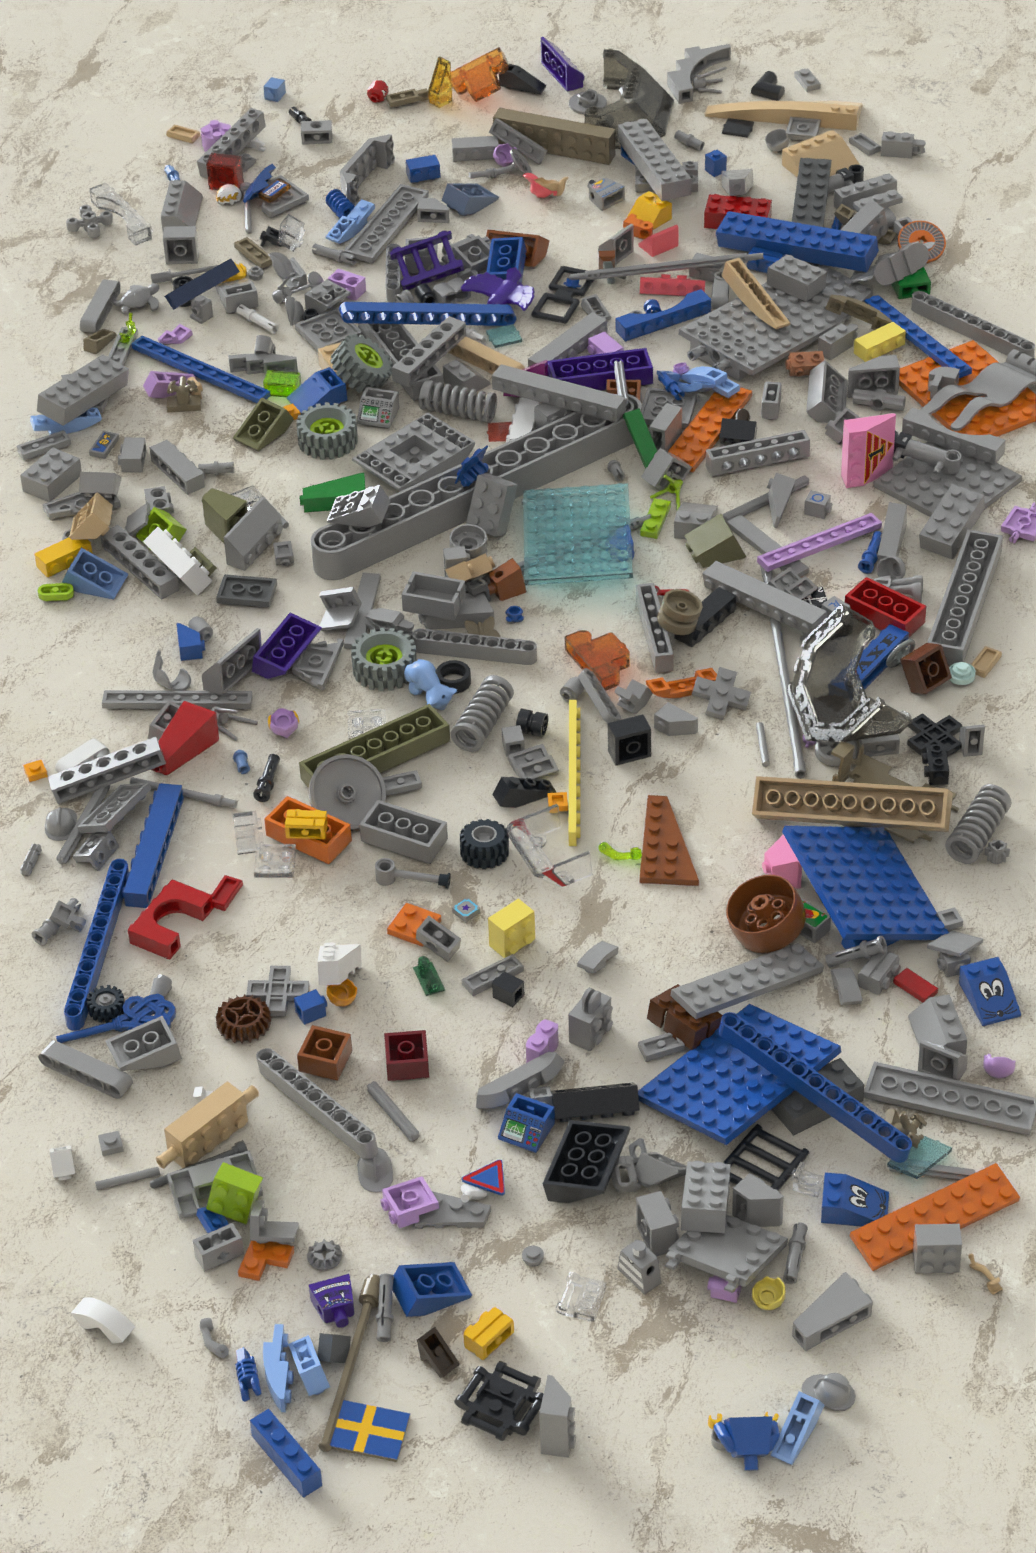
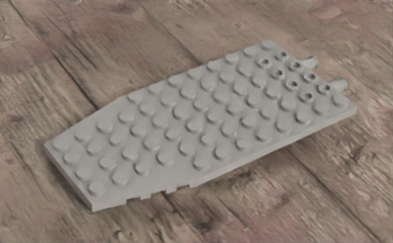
(745, 345)

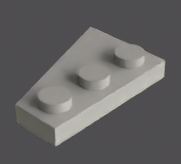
(455, 1212)

